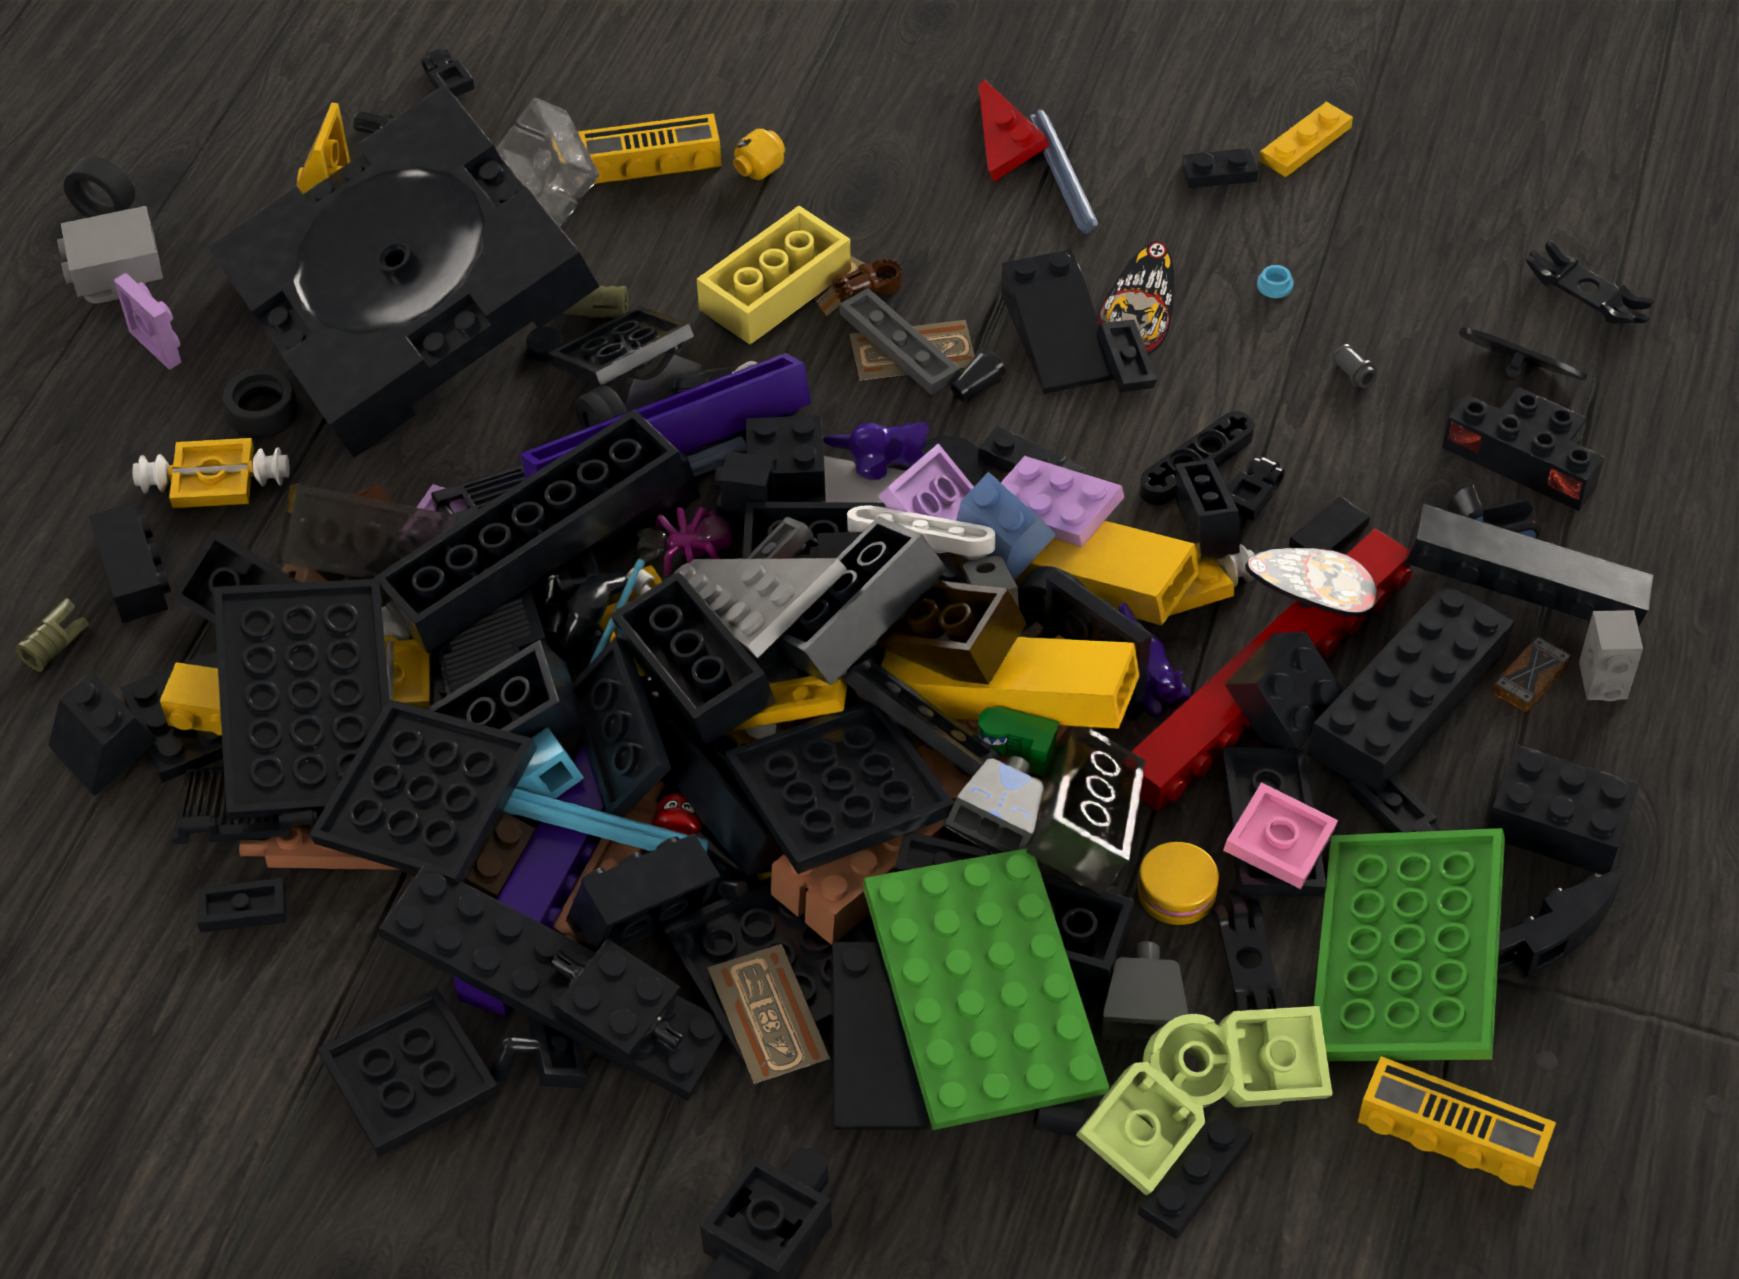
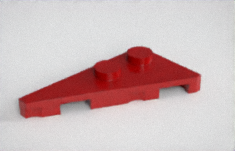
(1007, 133)

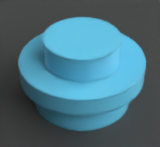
(1275, 281)

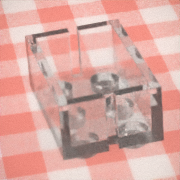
(553, 166)

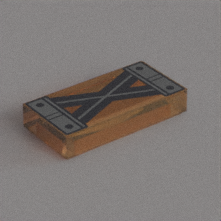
(1531, 673)

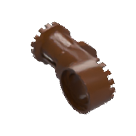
(867, 277)

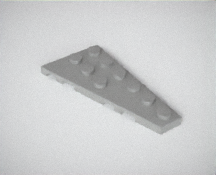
(761, 595)

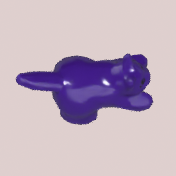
(878, 446)
(1162, 682)

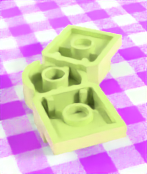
(1245, 1059)

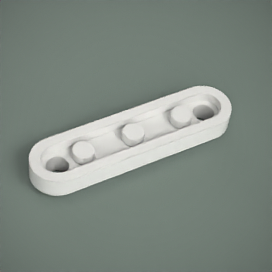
(942, 534)

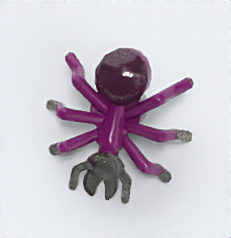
(694, 540)

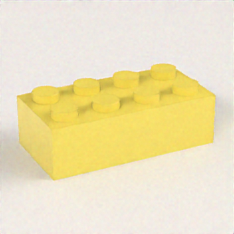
(774, 274)

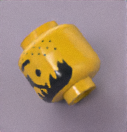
(759, 154)

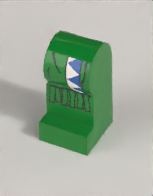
(1019, 735)

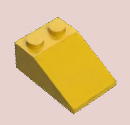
(327, 153)

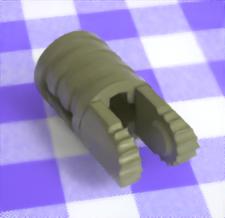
(602, 303)
(50, 638)

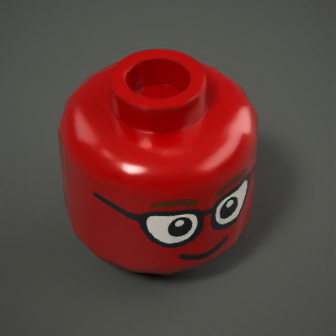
(676, 814)

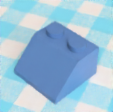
(1018, 530)

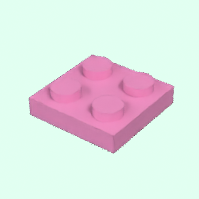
(1280, 835)

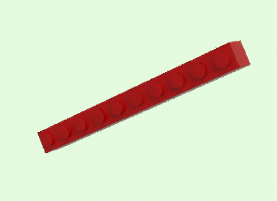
(1212, 719)

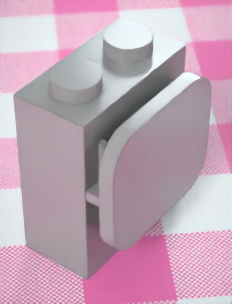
(106, 248)

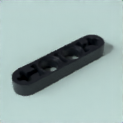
(1191, 451)

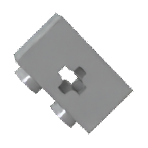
(1610, 655)

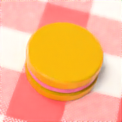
(1178, 883)

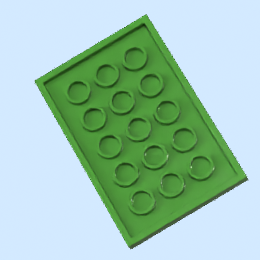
(1411, 945)
(984, 988)

